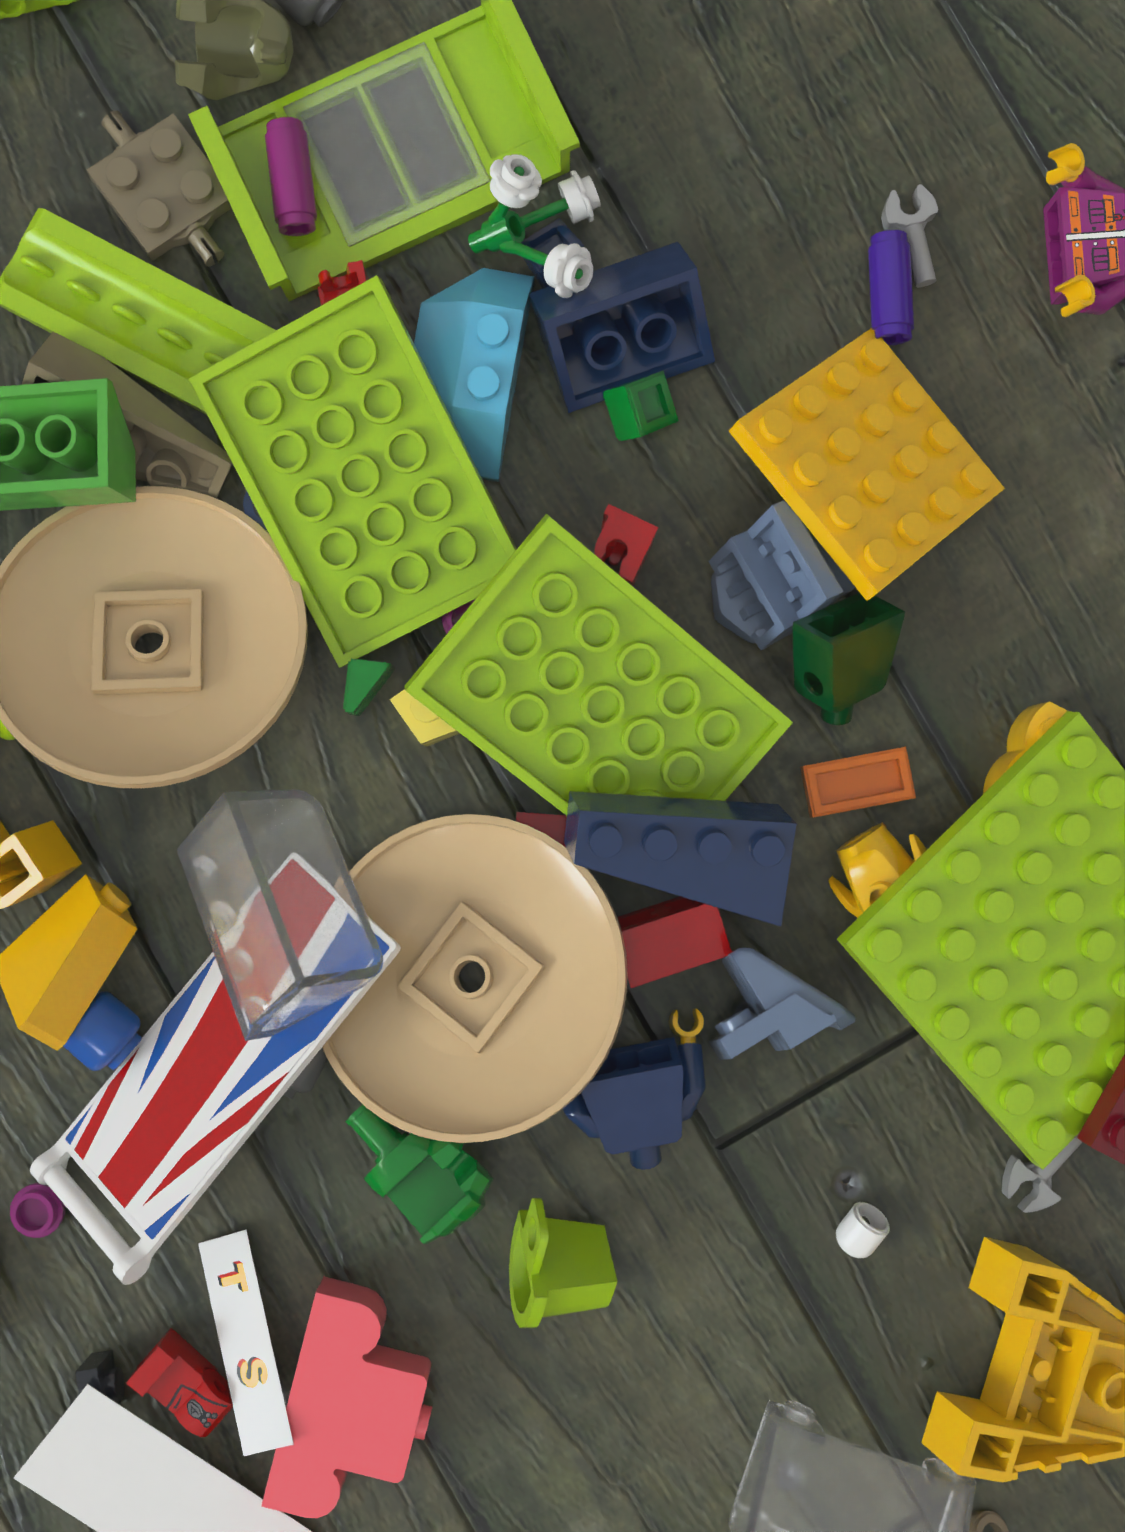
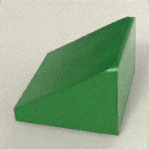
(640, 406)
(363, 683)

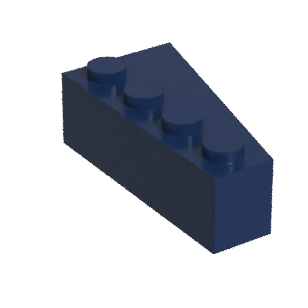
(691, 848)

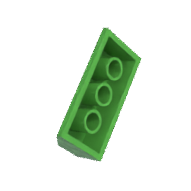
(64, 446)

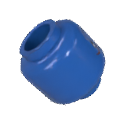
(104, 1033)

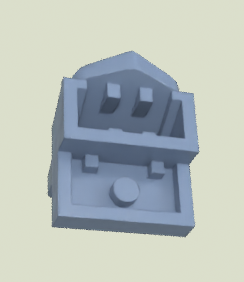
(773, 578)
(781, 1004)

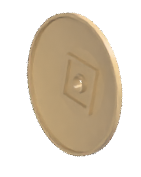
(101, 579)
(550, 996)

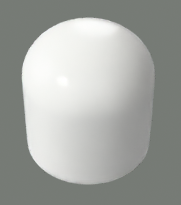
(856, 1235)

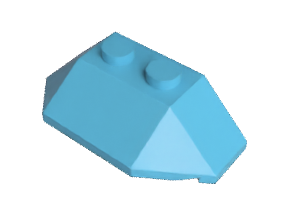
(473, 353)

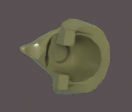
(236, 46)

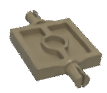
(161, 187)

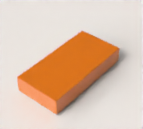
(858, 782)

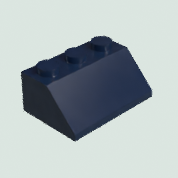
(625, 325)

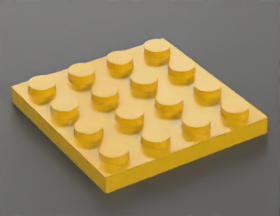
(867, 462)

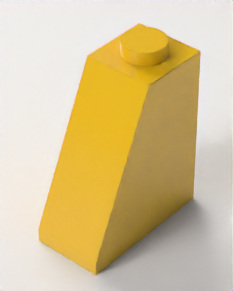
(65, 959)

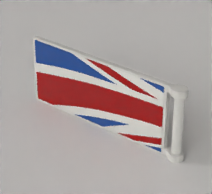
(181, 1112)

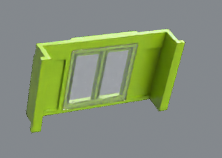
(396, 145)

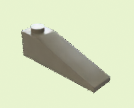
(166, 445)

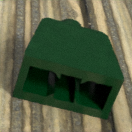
(845, 653)

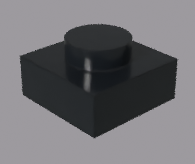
(102, 1375)

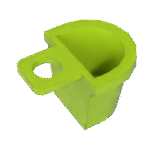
(557, 1267)

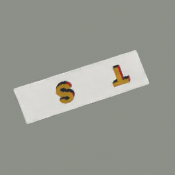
(245, 1343)

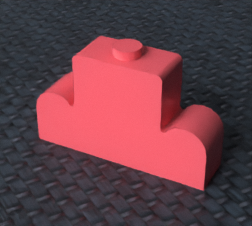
(348, 1404)

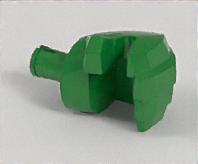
(425, 1178)

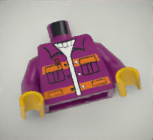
(1084, 236)

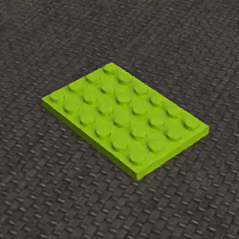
(357, 471)
(592, 684)

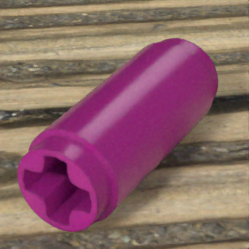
(290, 176)

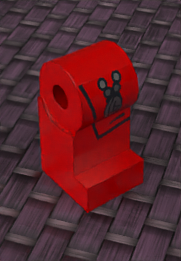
(183, 1384)

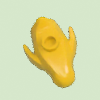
(871, 866)

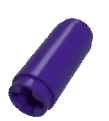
(891, 286)

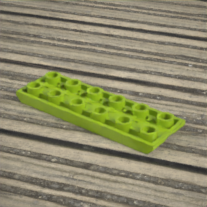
(121, 307)

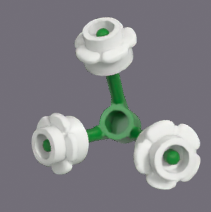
(514, 185)

